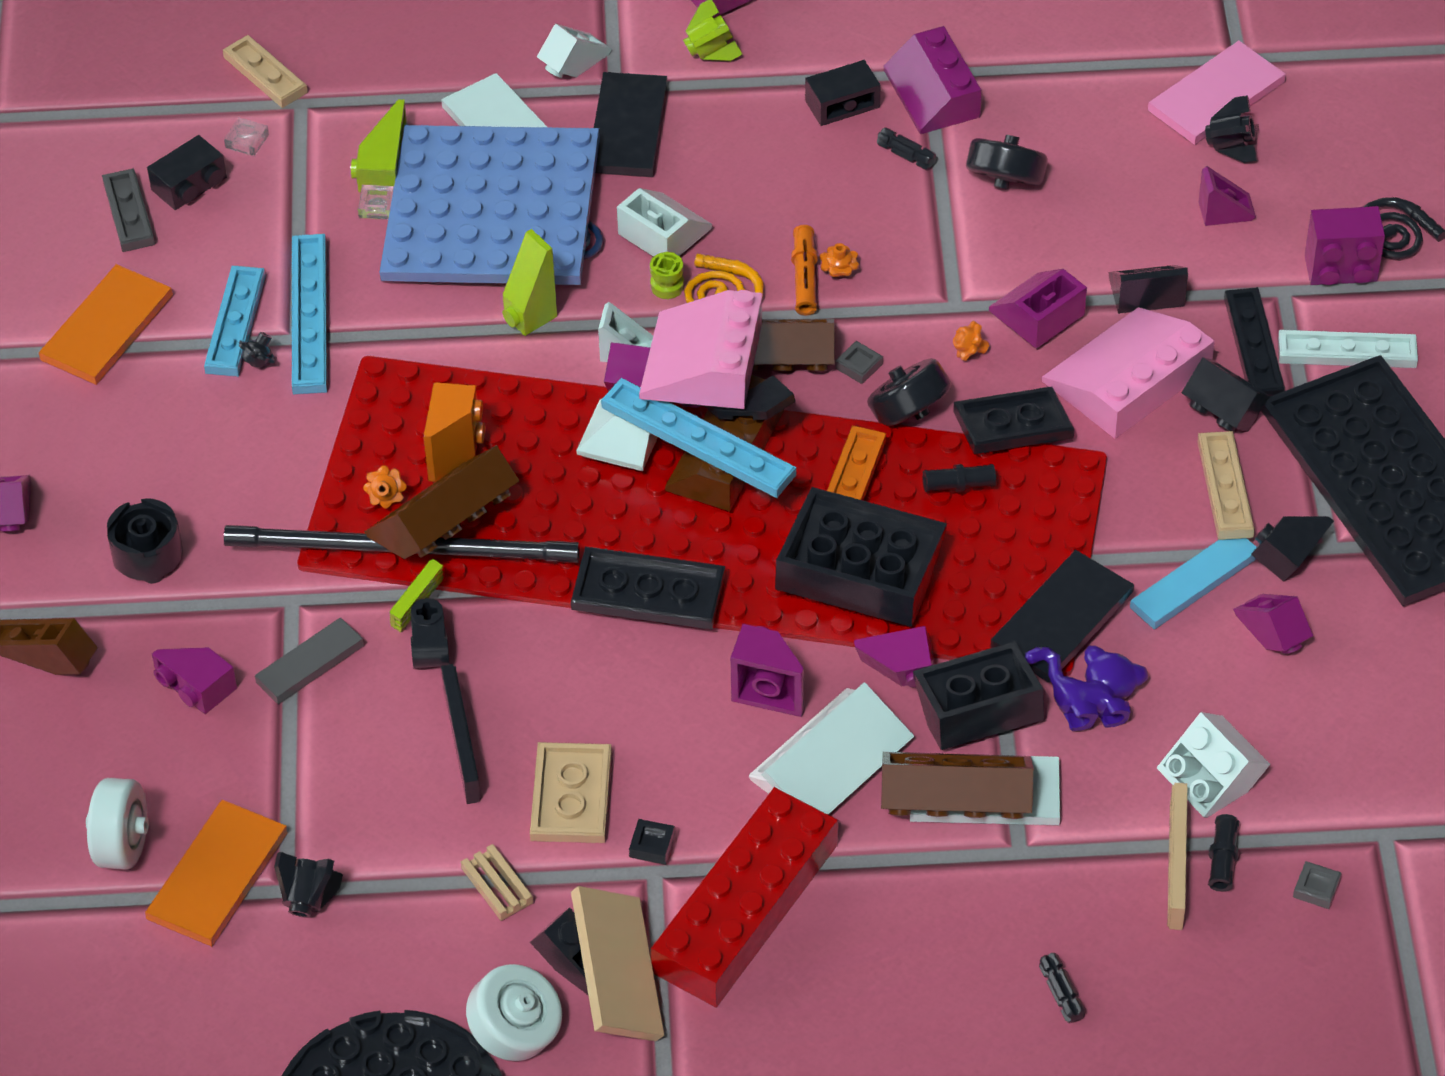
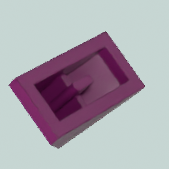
(1223, 200)

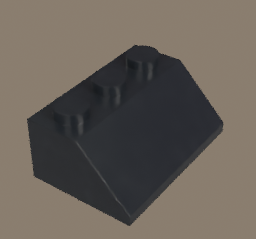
(979, 695)

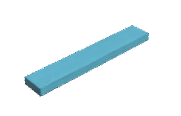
(309, 314)
(700, 438)

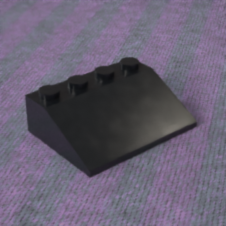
(859, 556)

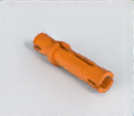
(804, 242)

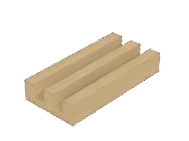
(482, 860)

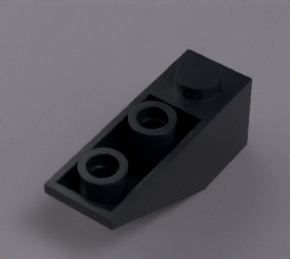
(561, 948)

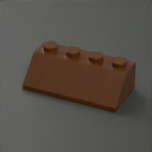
(795, 342)
(709, 484)
(445, 505)
(957, 784)

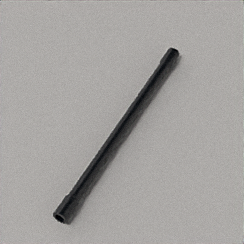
(254, 536)

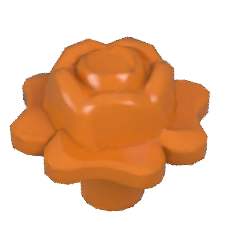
(839, 260)
(969, 340)
(385, 486)

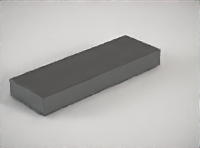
(128, 210)
(309, 660)

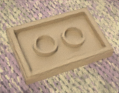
(571, 792)

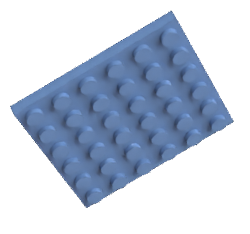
(477, 190)

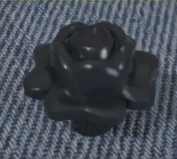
(257, 351)

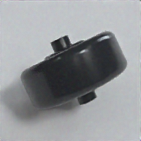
(1006, 161)
(909, 392)

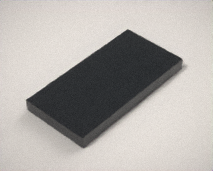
(629, 122)
(648, 587)
(1066, 610)

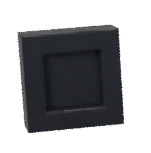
(652, 841)

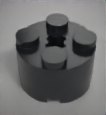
(144, 540)

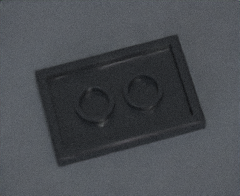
(1013, 420)

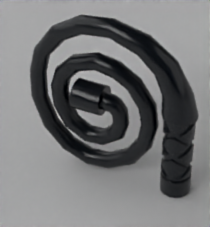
(1413, 211)

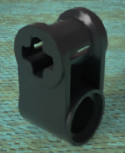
(428, 637)

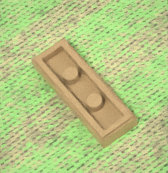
(265, 71)

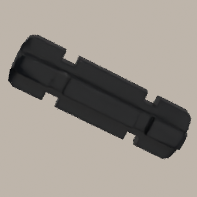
(906, 148)
(1062, 987)

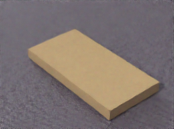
(617, 964)

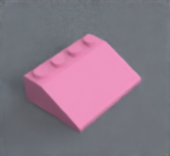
(705, 351)
(1130, 369)

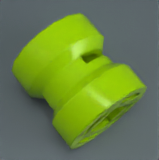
(666, 275)

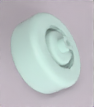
(117, 823)
(514, 1012)

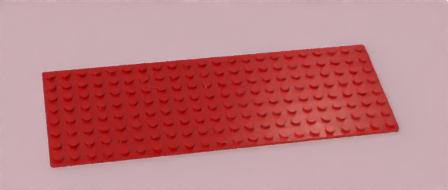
(990, 562)

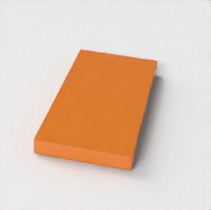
(105, 324)
(216, 873)

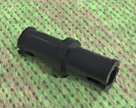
(959, 478)
(1223, 852)

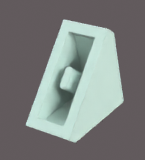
(621, 329)

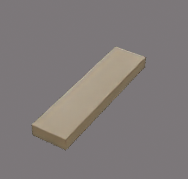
(1225, 485)
(1177, 856)

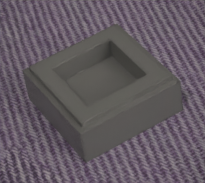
(859, 362)
(1317, 885)

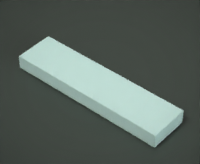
(1346, 348)

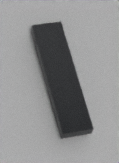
(1253, 340)
(460, 734)

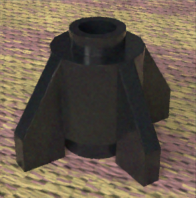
(1232, 131)
(306, 883)

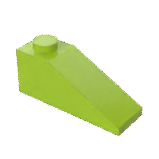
(381, 149)
(530, 290)

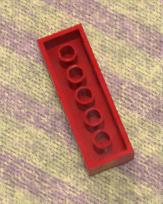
(744, 897)

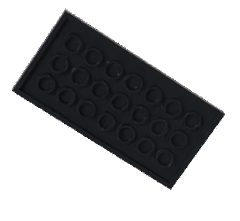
(1375, 467)

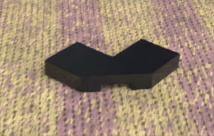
(761, 401)

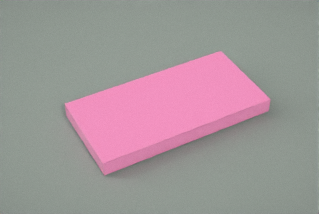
(1209, 88)

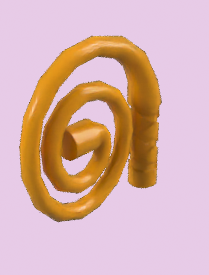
(725, 266)

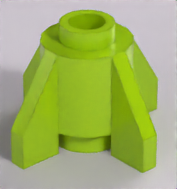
(709, 35)

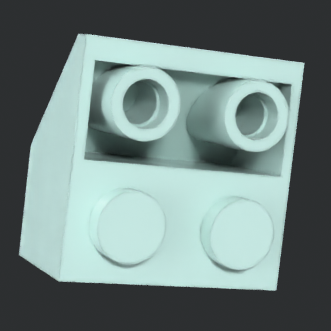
(659, 223)
(1213, 763)

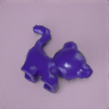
(1108, 681)

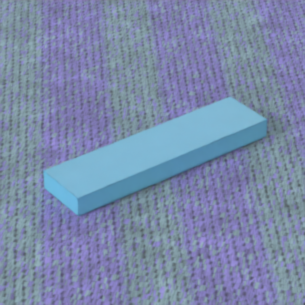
(234, 320)
(1192, 580)

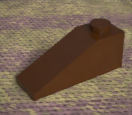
(47, 644)

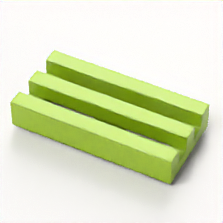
(420, 588)

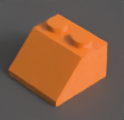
(452, 428)

